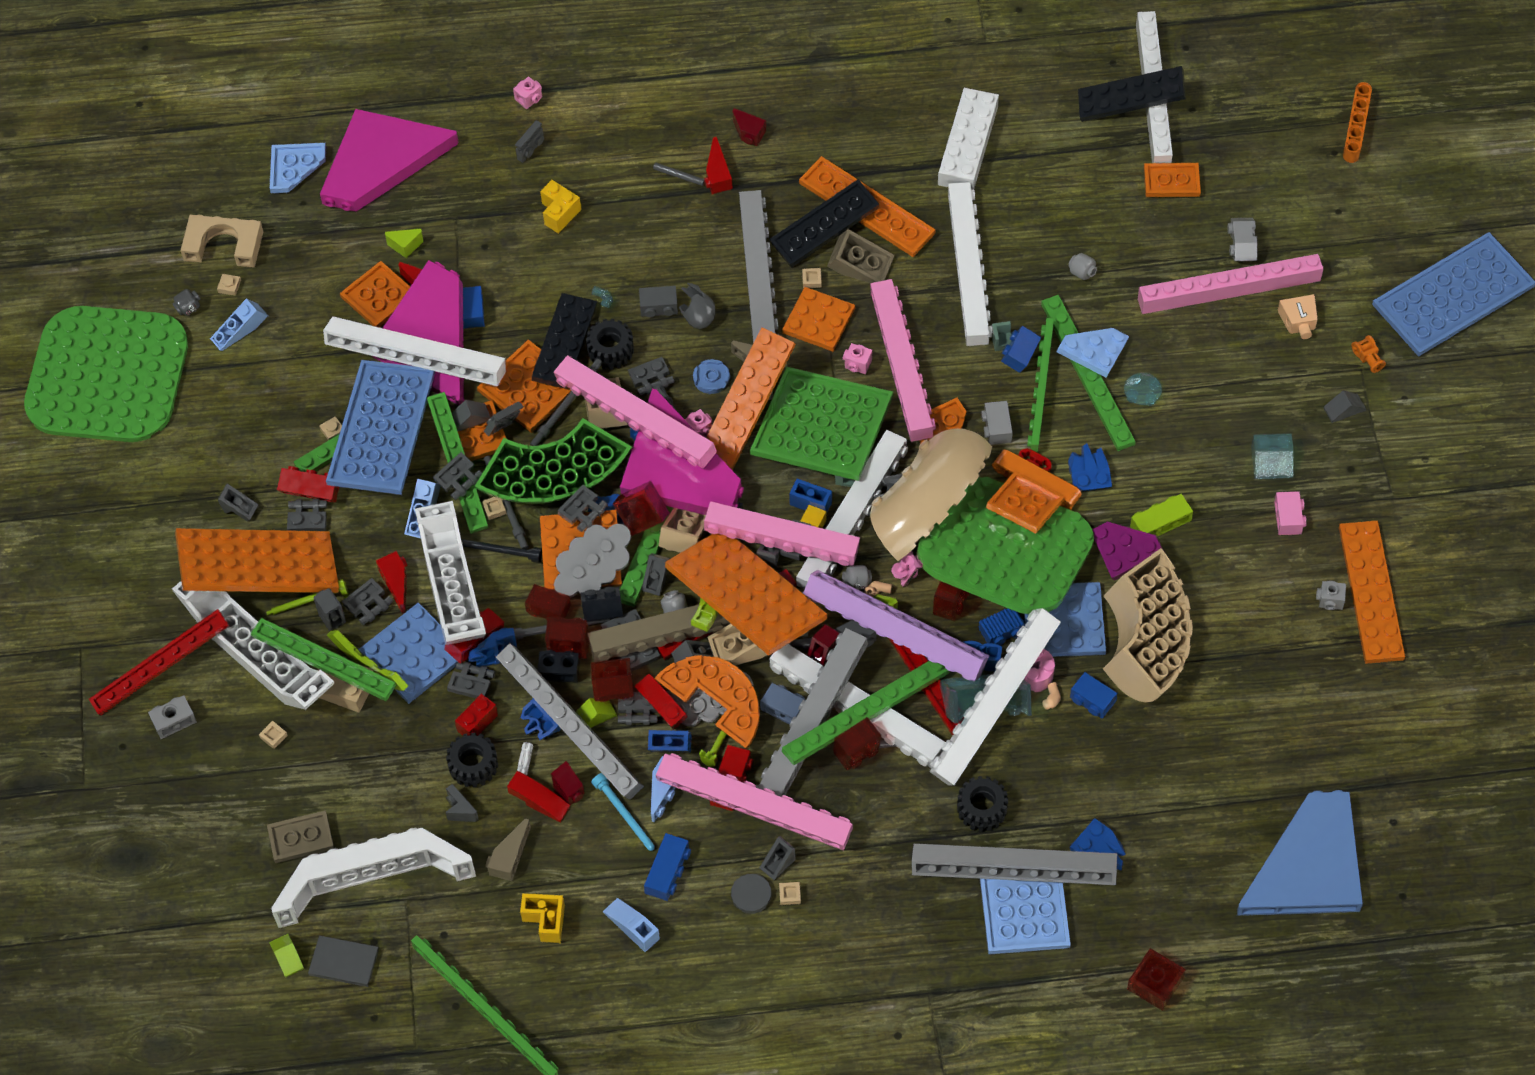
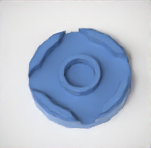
(711, 376)

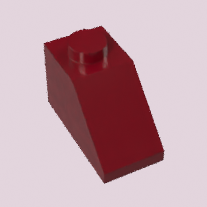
(749, 127)
(822, 643)
(567, 784)

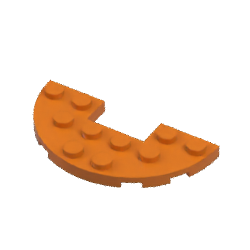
(722, 683)

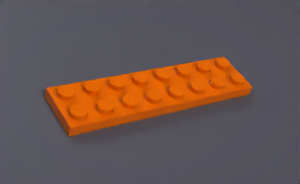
(888, 221)
(749, 394)
(1371, 592)

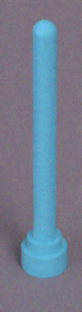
(601, 782)

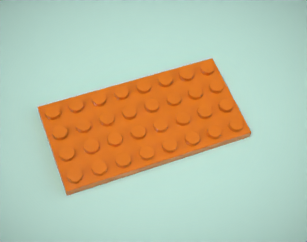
(256, 560)
(746, 591)

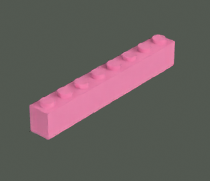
(781, 534)

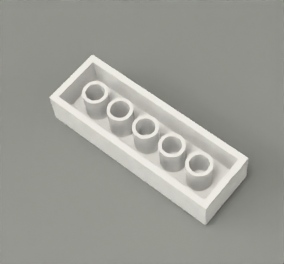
(968, 138)

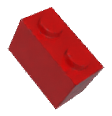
(476, 716)

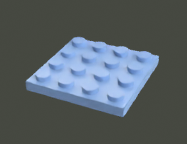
(1024, 915)

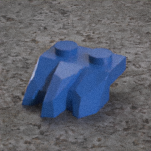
(1089, 470)
(486, 651)
(538, 720)
(1099, 839)

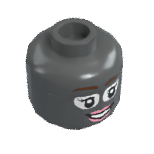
(186, 302)

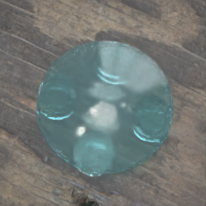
(1142, 389)

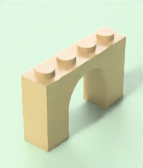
(203, 228)

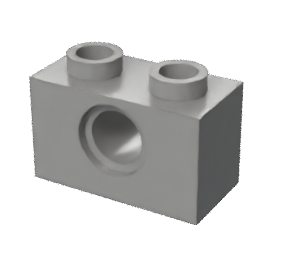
(166, 726)

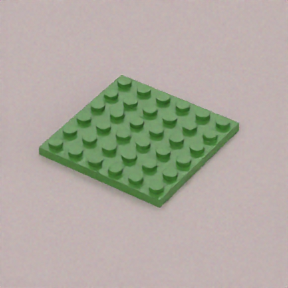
(822, 423)

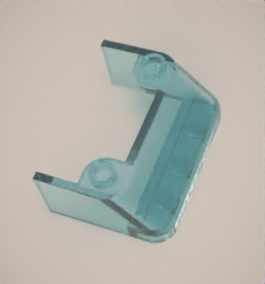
(959, 695)

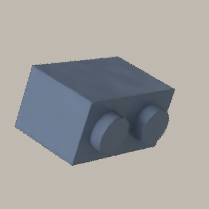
(781, 703)

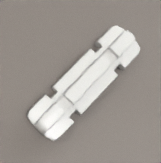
(525, 757)

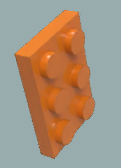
(1172, 180)

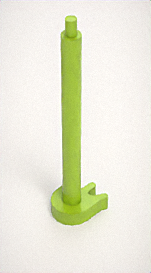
(342, 588)
(710, 758)

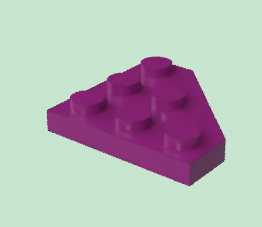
(1124, 547)

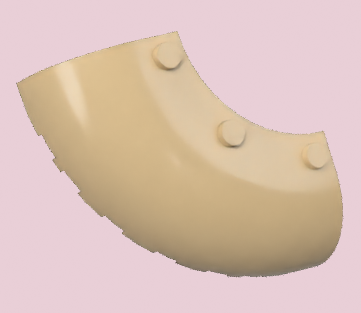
(928, 489)
(1151, 628)

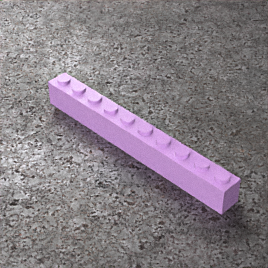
(896, 625)

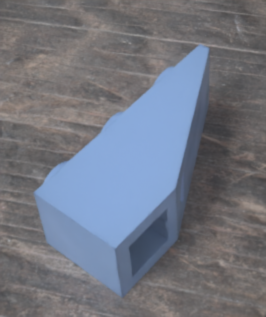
(239, 324)
(425, 494)
(660, 795)
(633, 924)

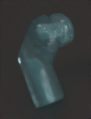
(603, 294)

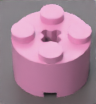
(1041, 672)

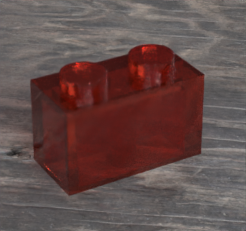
(547, 603)

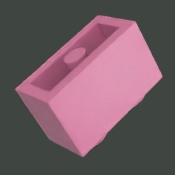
(1289, 513)

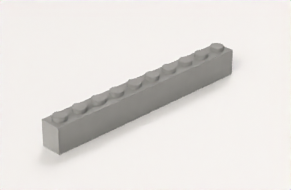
(757, 262)
(816, 707)
(570, 721)
(1014, 864)

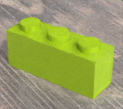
(1163, 516)

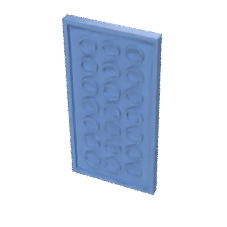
(1453, 294)
(380, 427)

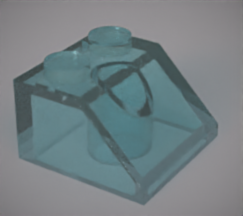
(1272, 456)

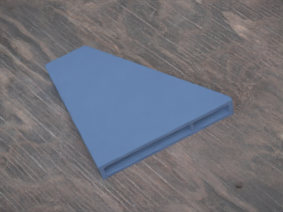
(1311, 864)

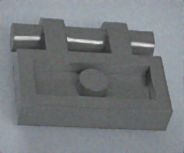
(649, 372)
(454, 472)
(578, 504)
(307, 520)
(365, 596)
(470, 685)
(636, 704)

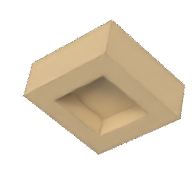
(811, 277)
(229, 284)
(331, 428)
(493, 507)
(273, 735)
(789, 893)

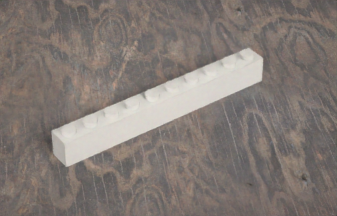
(1151, 62)
(968, 264)
(414, 351)
(859, 498)
(994, 697)
(891, 725)

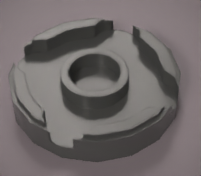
(751, 893)

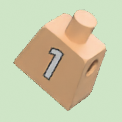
(1299, 315)

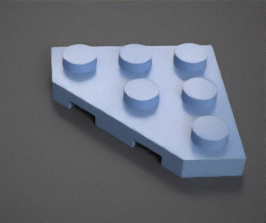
(293, 164)
(1094, 349)

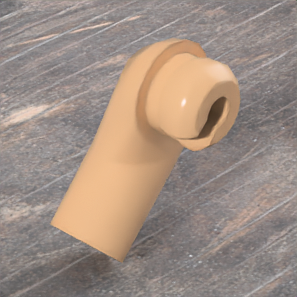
(877, 587)
(1054, 697)

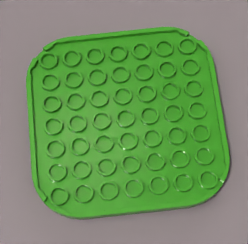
(106, 373)
(1002, 559)

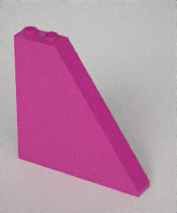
(379, 155)
(433, 312)
(674, 477)

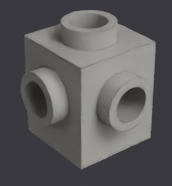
(1331, 595)

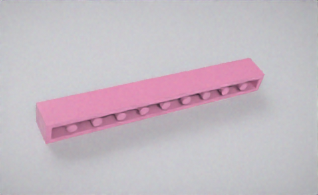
(1230, 284)
(901, 360)
(635, 412)
(754, 801)

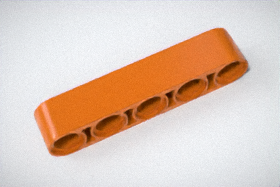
(1357, 122)
(1008, 463)

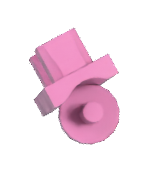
(907, 568)

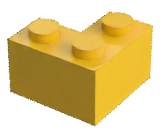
(561, 206)
(547, 911)

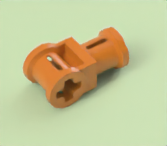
(1368, 352)

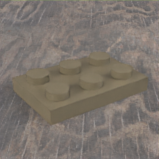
(300, 836)

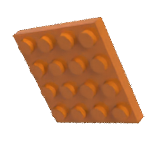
(517, 385)
(557, 536)

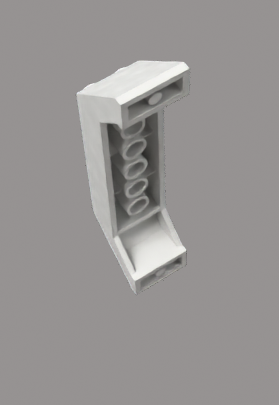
(449, 573)
(279, 672)
(367, 863)

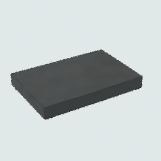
(343, 961)

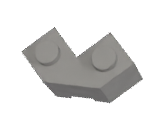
(1244, 239)

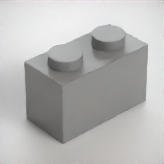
(998, 422)

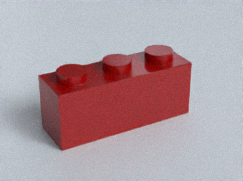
(306, 484)
(461, 650)
(735, 763)

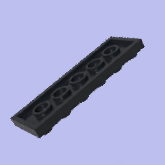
(1131, 93)
(824, 223)
(564, 336)

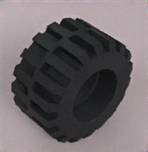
(606, 332)
(468, 746)
(982, 789)

